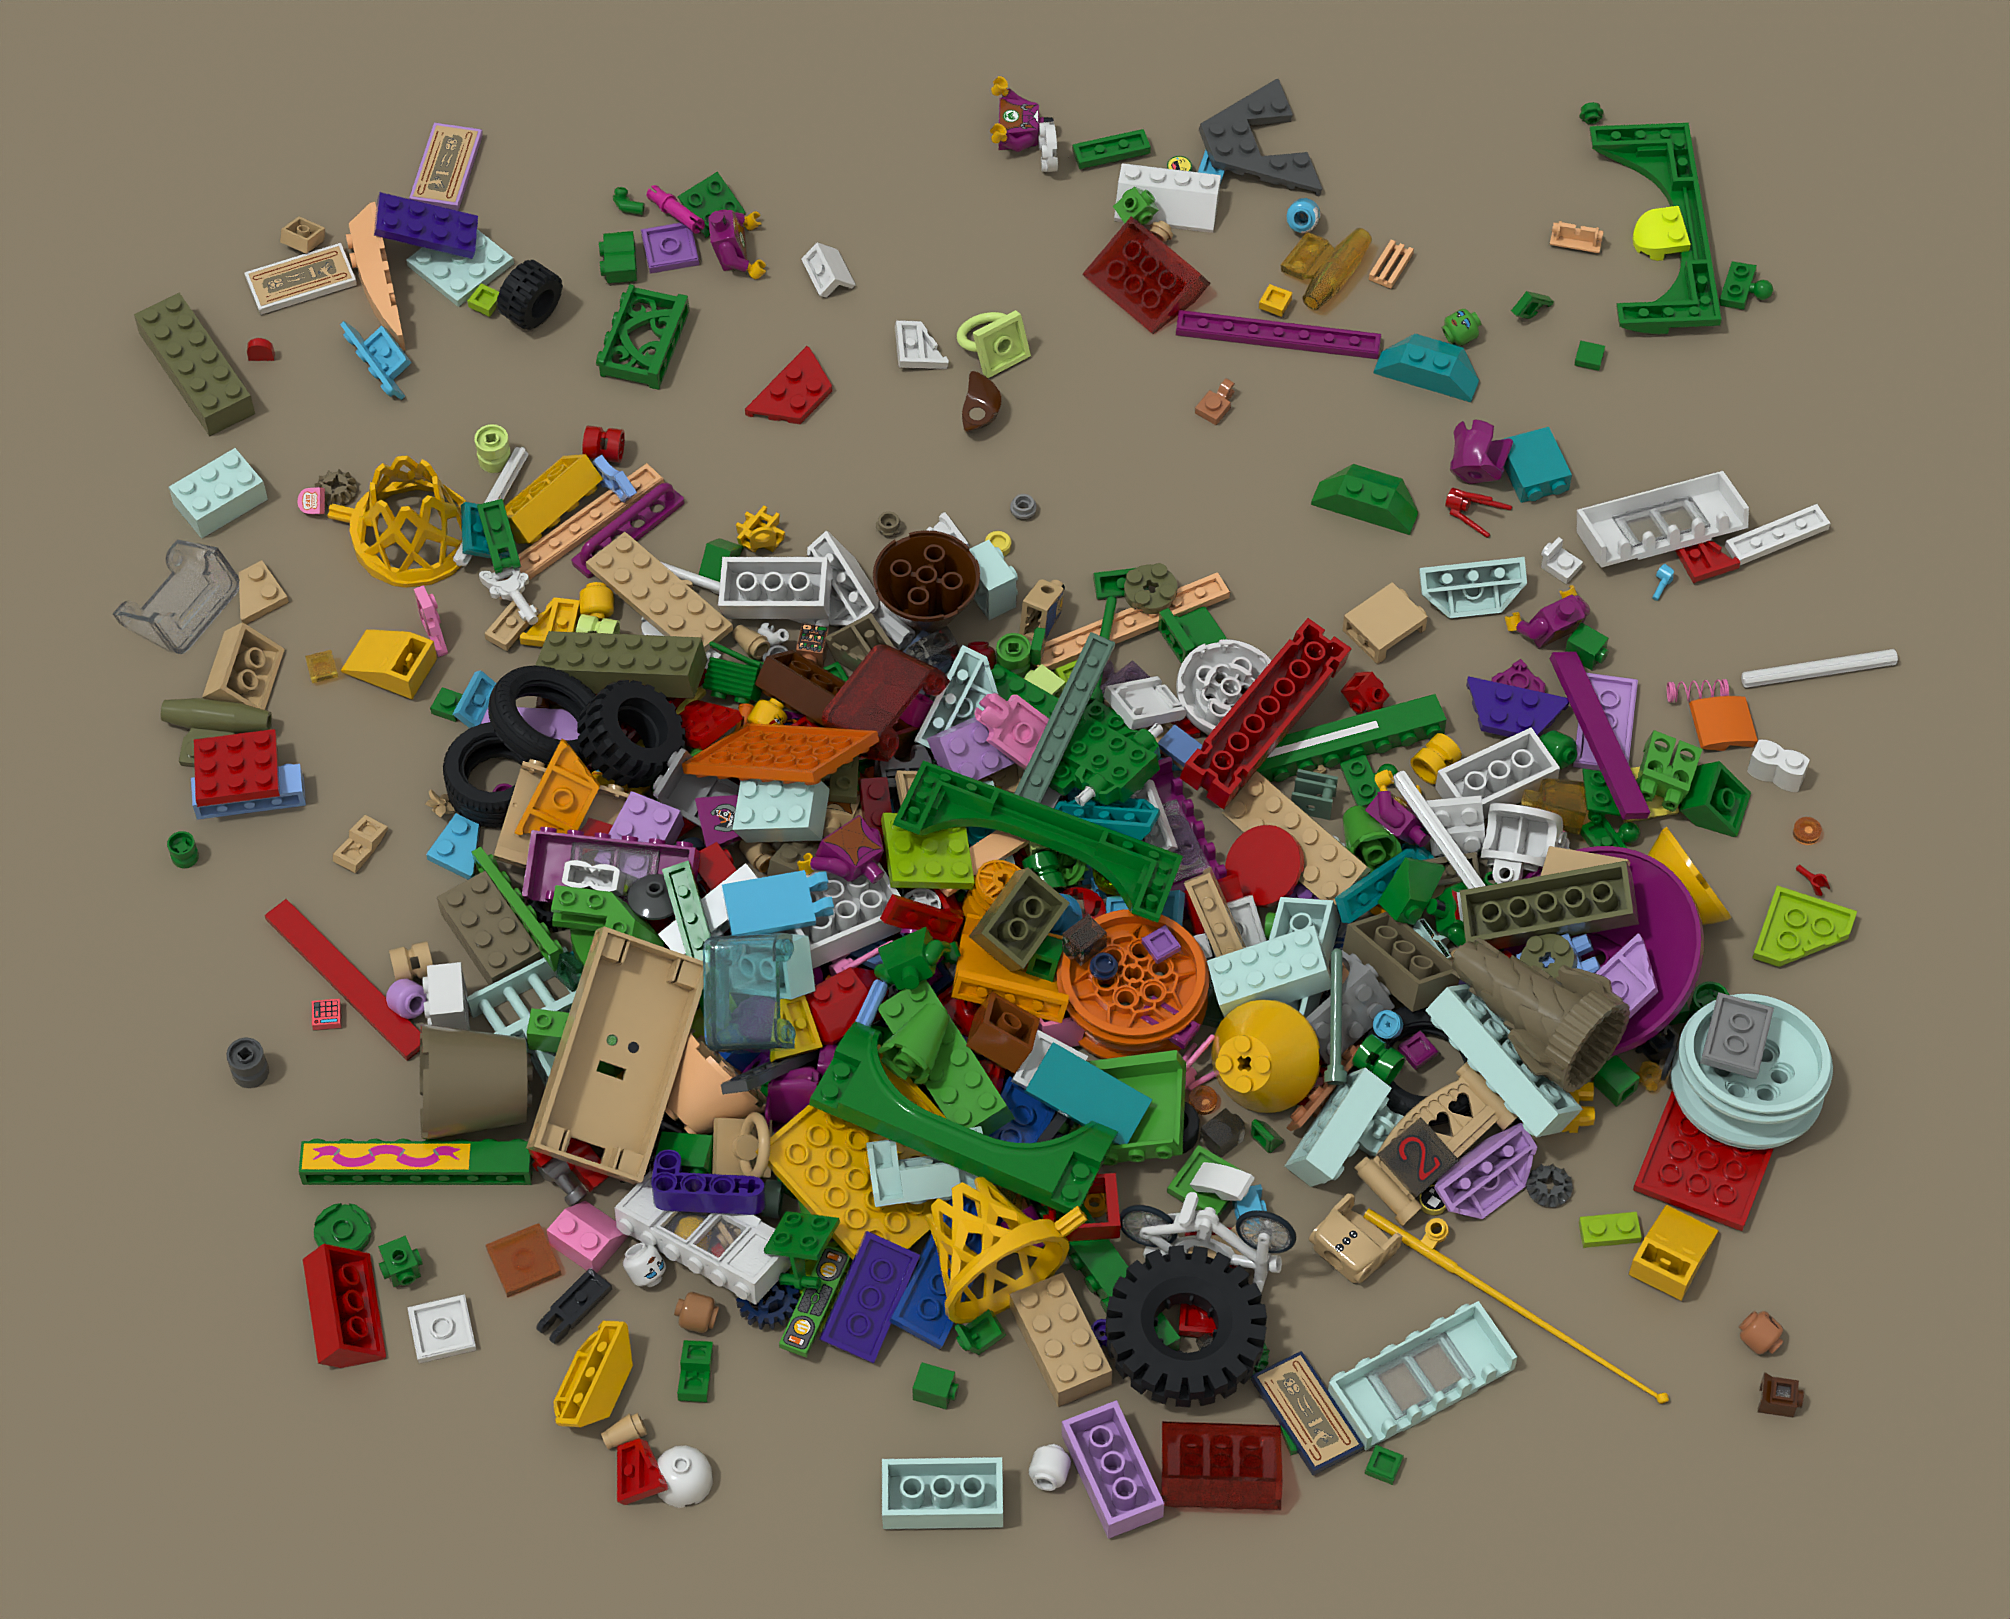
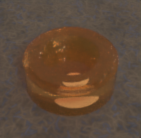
(1807, 830)
(1203, 1099)

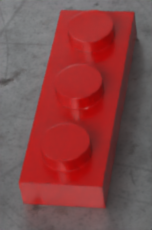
(916, 915)

